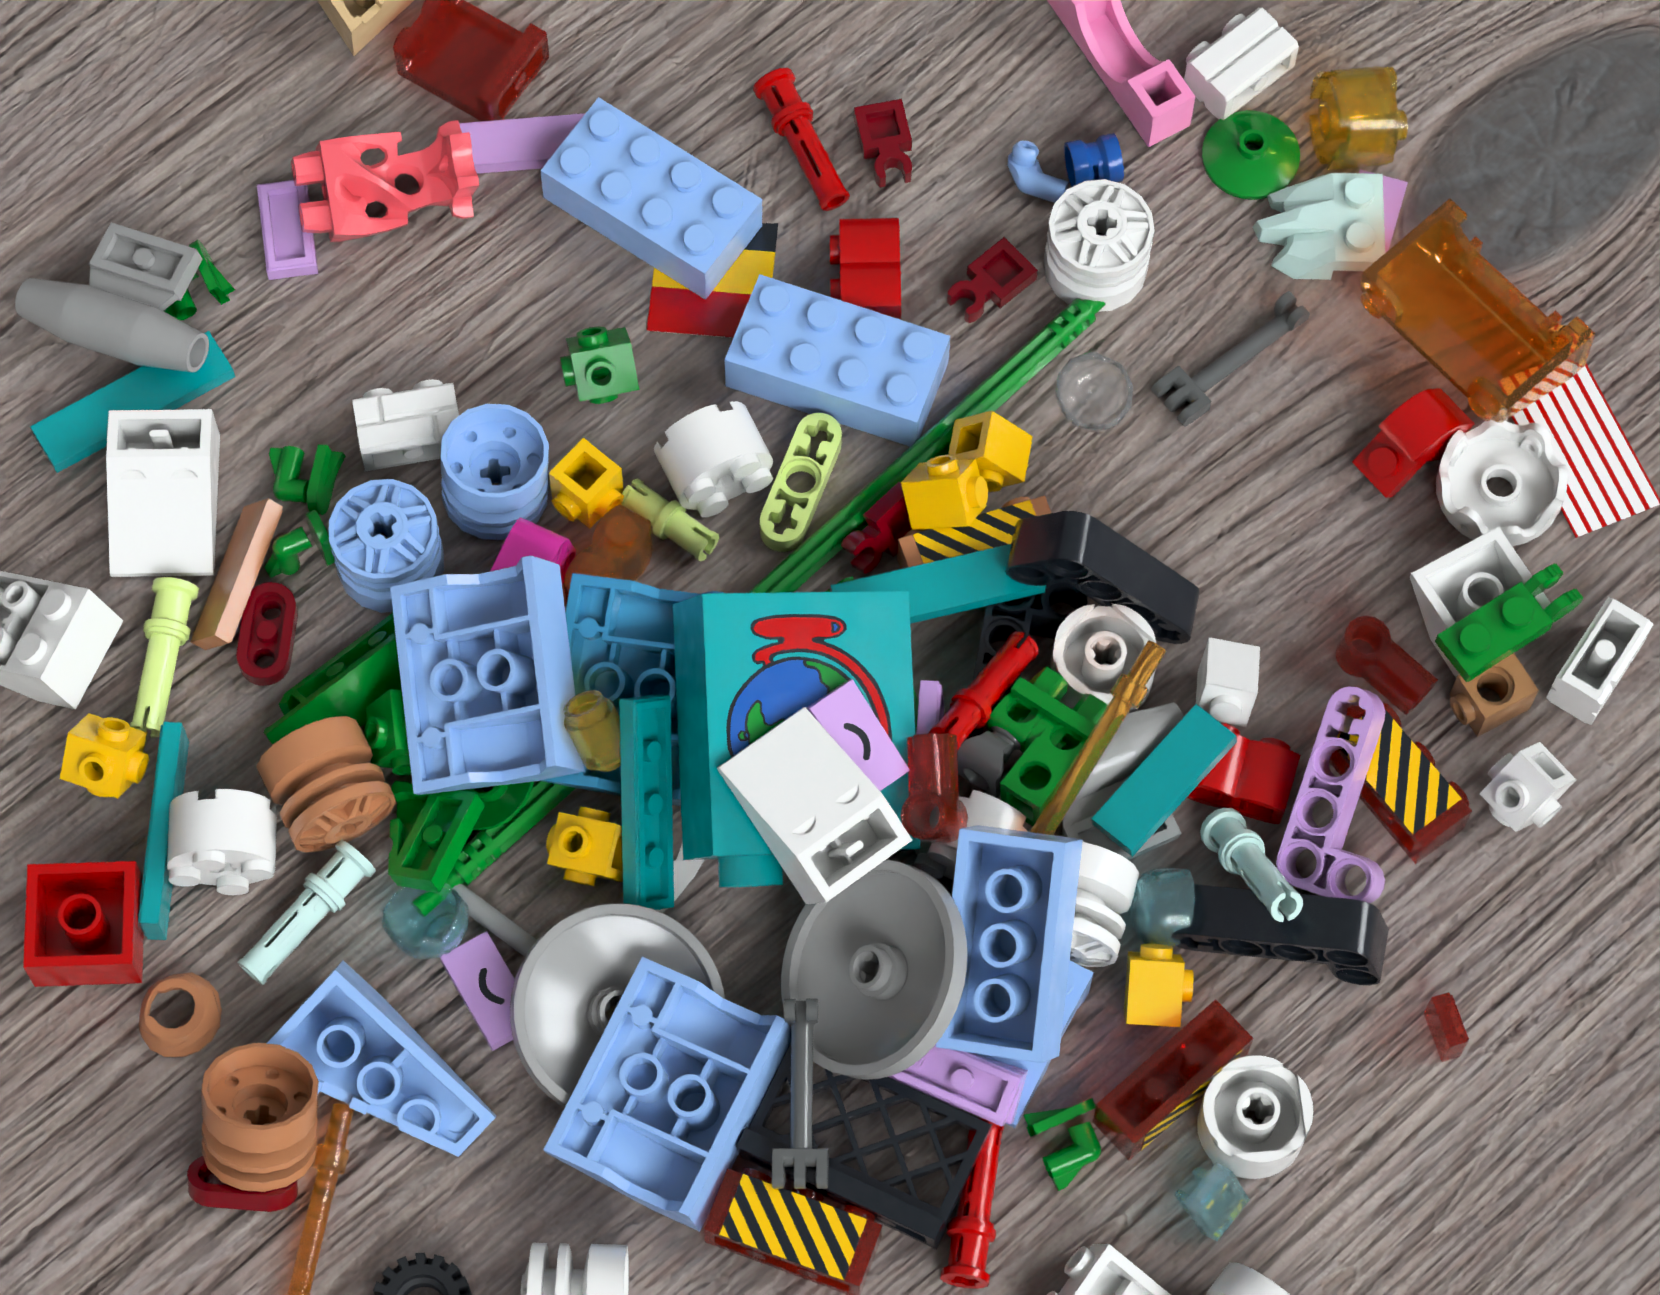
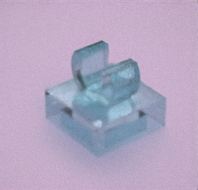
(1214, 1200)

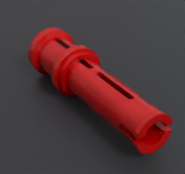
(793, 120)
(972, 1227)

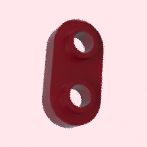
(267, 637)
(211, 1192)

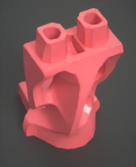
(442, 172)

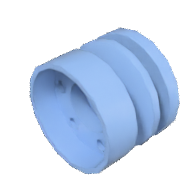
(494, 447)
(369, 561)

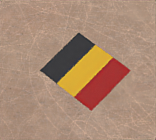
(684, 312)

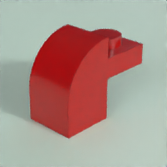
(1410, 438)

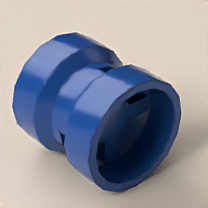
(1094, 160)

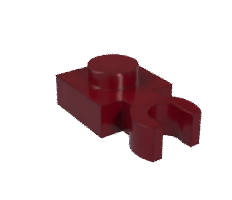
(885, 135)
(995, 276)
(886, 524)

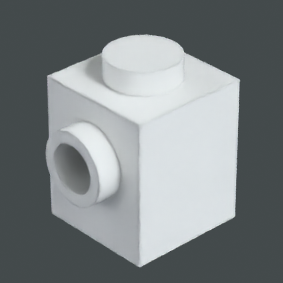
(1228, 681)

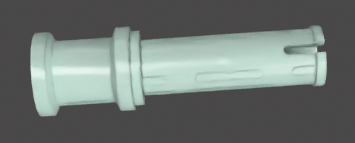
(1243, 854)
(322, 894)

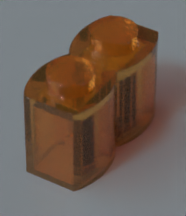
(618, 548)

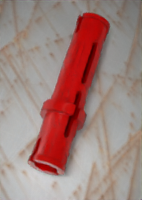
(973, 704)

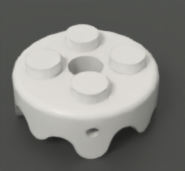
(1506, 451)

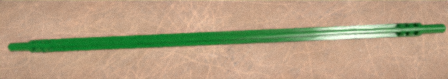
(813, 553)

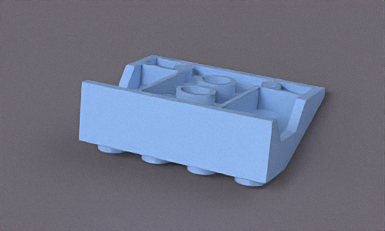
(485, 677)
(669, 1093)

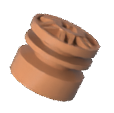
(326, 783)
(259, 1117)

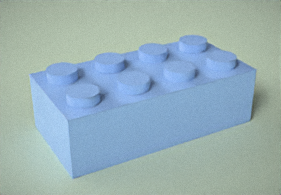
(651, 198)
(837, 360)
(1018, 926)

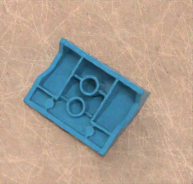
(624, 650)

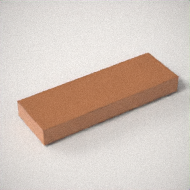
(237, 574)

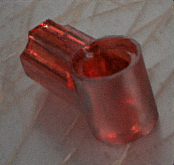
(1388, 668)
(933, 783)

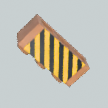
(985, 532)

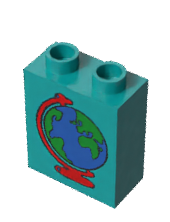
(753, 664)

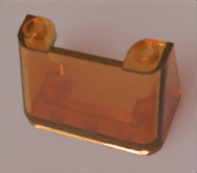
(1472, 318)

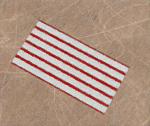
(1603, 470)

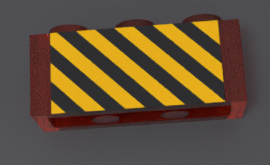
(1407, 789)
(1170, 1080)
(793, 1231)

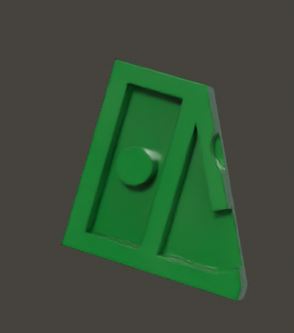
(429, 835)

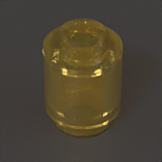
(594, 730)

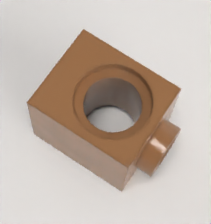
(1508, 680)

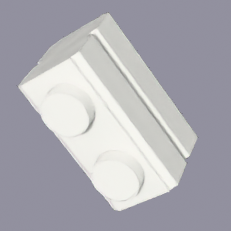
(1240, 62)
(404, 424)
(1599, 660)

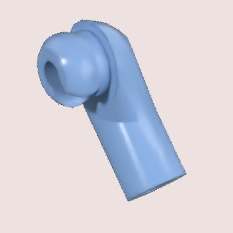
(1029, 175)

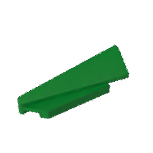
(343, 683)

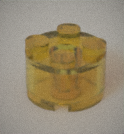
(1356, 117)

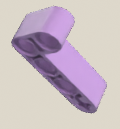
(1342, 793)

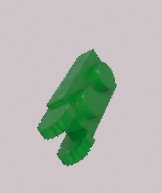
(1505, 624)

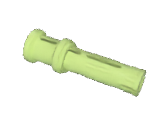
(165, 633)

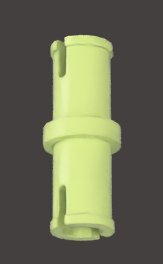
(670, 520)

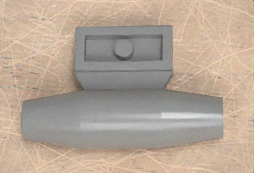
(125, 303)
(1127, 750)

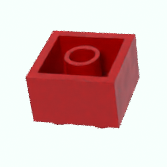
(83, 924)

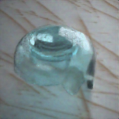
(1162, 905)
(429, 935)

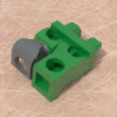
(1039, 727)

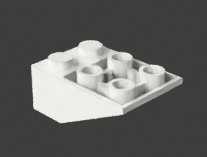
(162, 492)
(51, 638)
(813, 807)

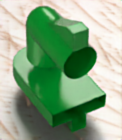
(214, 280)
(314, 492)
(288, 545)
(1067, 1162)

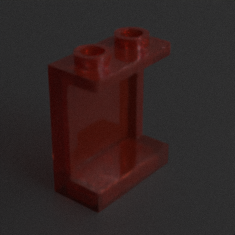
(470, 57)

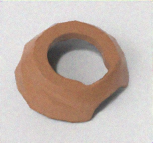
(196, 1032)

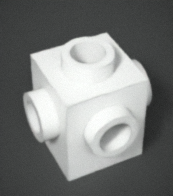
(1526, 787)

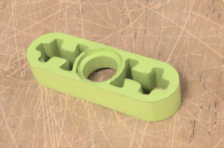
(794, 461)

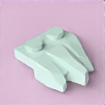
(1326, 225)

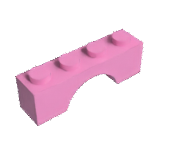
(1144, 87)

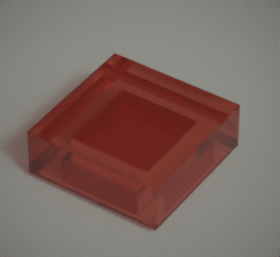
(1446, 1026)

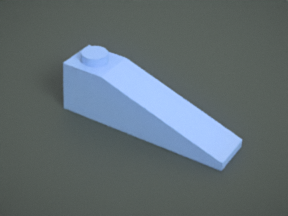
(381, 1063)

